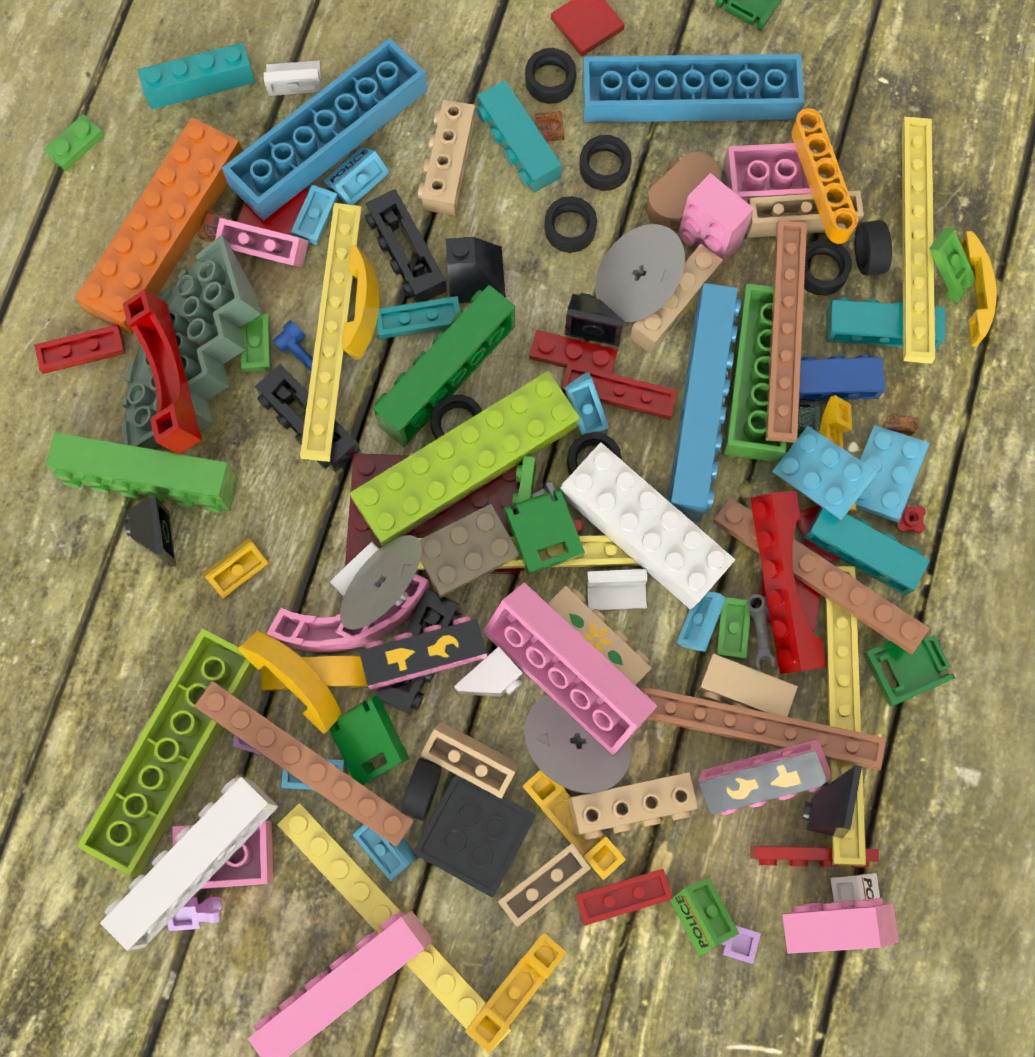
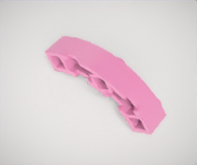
(329, 634)

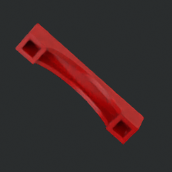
(175, 419)
(794, 640)

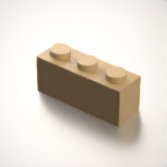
(745, 687)
(470, 759)
(544, 885)

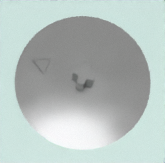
(657, 266)
(380, 582)
(569, 752)

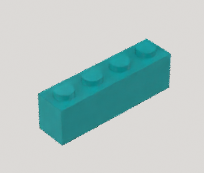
(196, 76)
(518, 136)
(872, 323)
(868, 550)

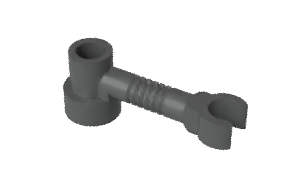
(760, 617)

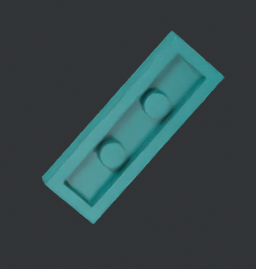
(417, 317)

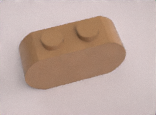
(670, 192)

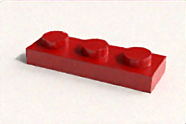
(79, 349)
(563, 350)
(623, 897)

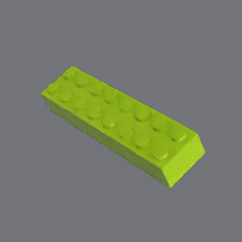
(465, 459)
(164, 758)

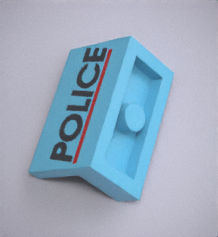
(357, 175)

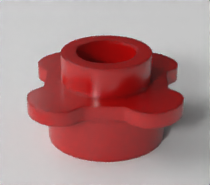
(917, 524)

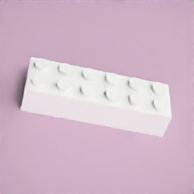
(646, 526)
(188, 864)

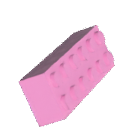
(568, 668)
(336, 992)

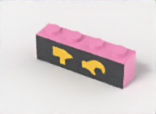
(423, 653)
(765, 777)

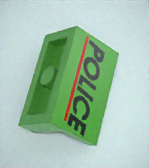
(704, 916)

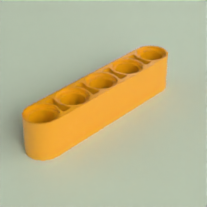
(827, 164)

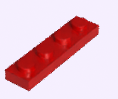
(626, 392)
(800, 855)

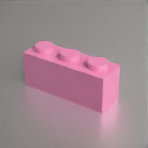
(263, 242)

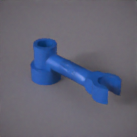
(289, 340)

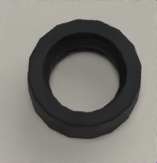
(554, 57)
(605, 143)
(575, 205)
(873, 247)
(839, 254)
(447, 404)
(589, 439)
(421, 789)

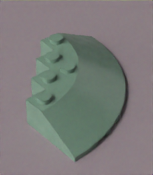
(206, 317)

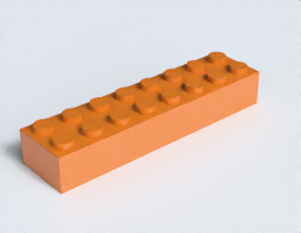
(160, 223)

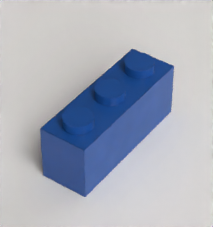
(842, 377)

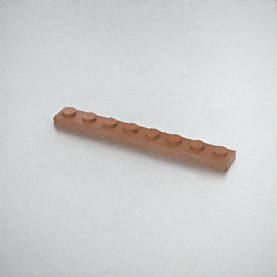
(786, 332)
(832, 583)
(765, 728)
(304, 764)

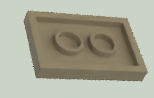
(466, 550)

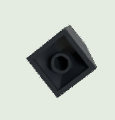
(473, 267)
(592, 320)
(151, 528)
(834, 805)

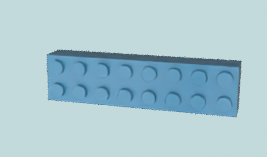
(692, 88)
(325, 129)
(704, 400)

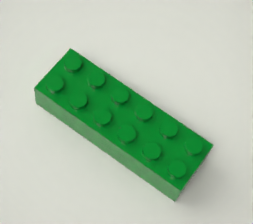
(445, 365)

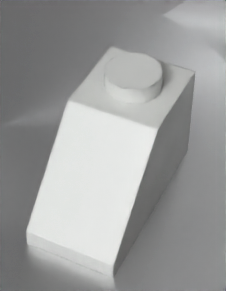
(491, 677)

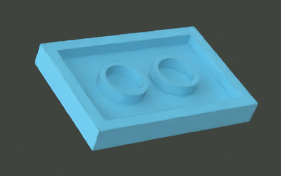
(898, 463)
(824, 472)

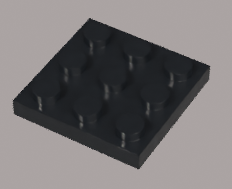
(474, 835)

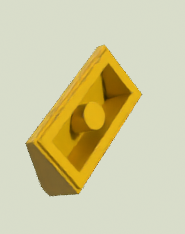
(235, 568)

